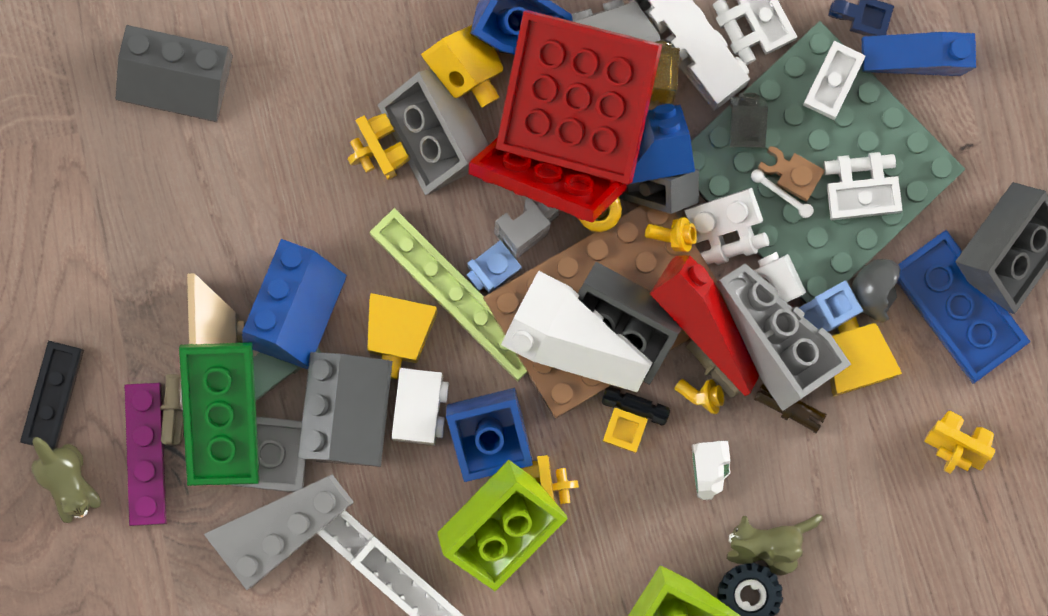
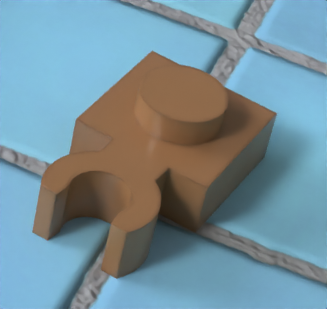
(797, 176)

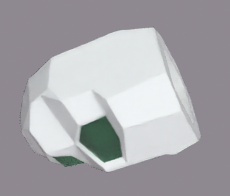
(710, 467)

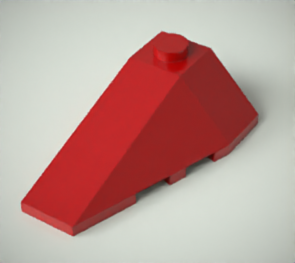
(699, 309)

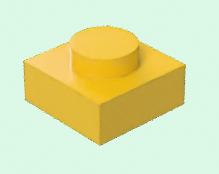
(625, 430)

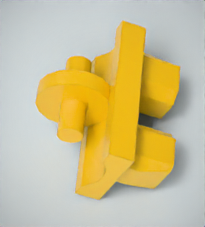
(373, 131)
(959, 447)
(541, 472)

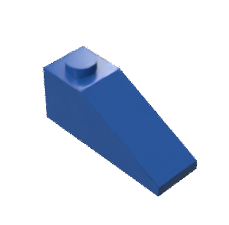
(920, 53)

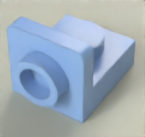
(492, 268)

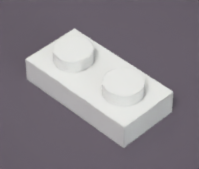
(834, 80)

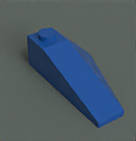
(500, 20)

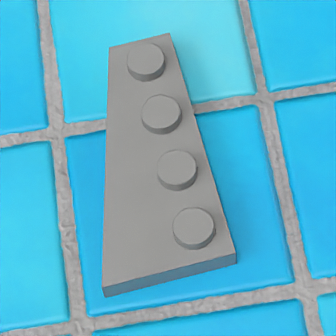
(272, 533)

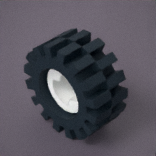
(757, 578)

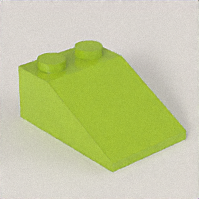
(677, 596)

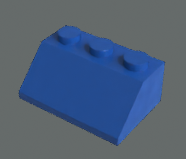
(293, 304)

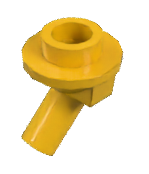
(680, 236)
(709, 397)

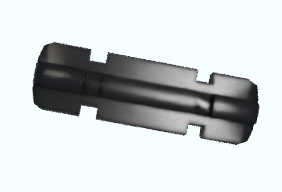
(636, 405)

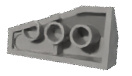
(784, 345)

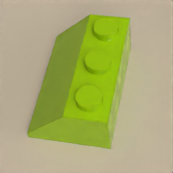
(500, 526)

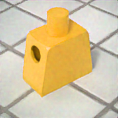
(465, 65)
(398, 329)
(868, 355)

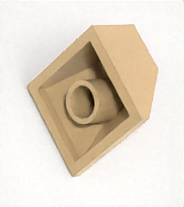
(209, 316)

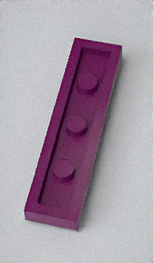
(145, 454)

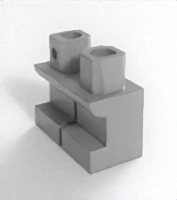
(527, 229)

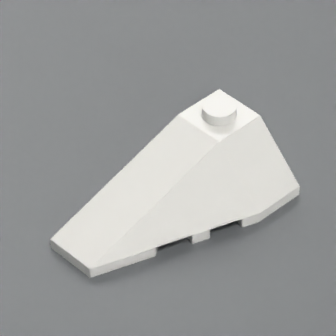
(566, 335)

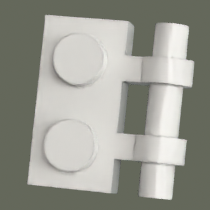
(766, 20)
(863, 197)
(724, 216)

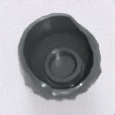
(876, 288)

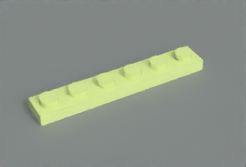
(445, 286)

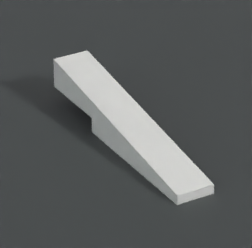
(385, 568)

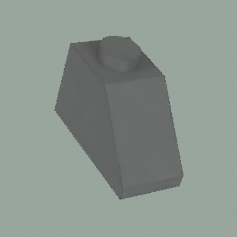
(665, 193)

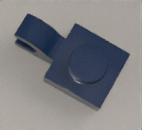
(867, 17)

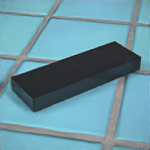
(52, 394)

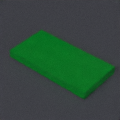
(219, 413)

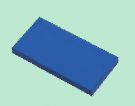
(963, 318)

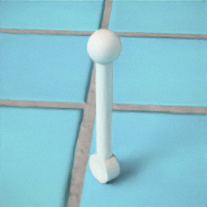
(805, 210)

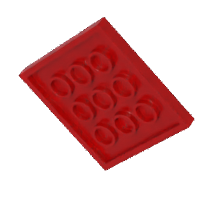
(578, 96)

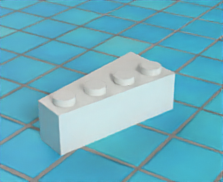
(702, 49)

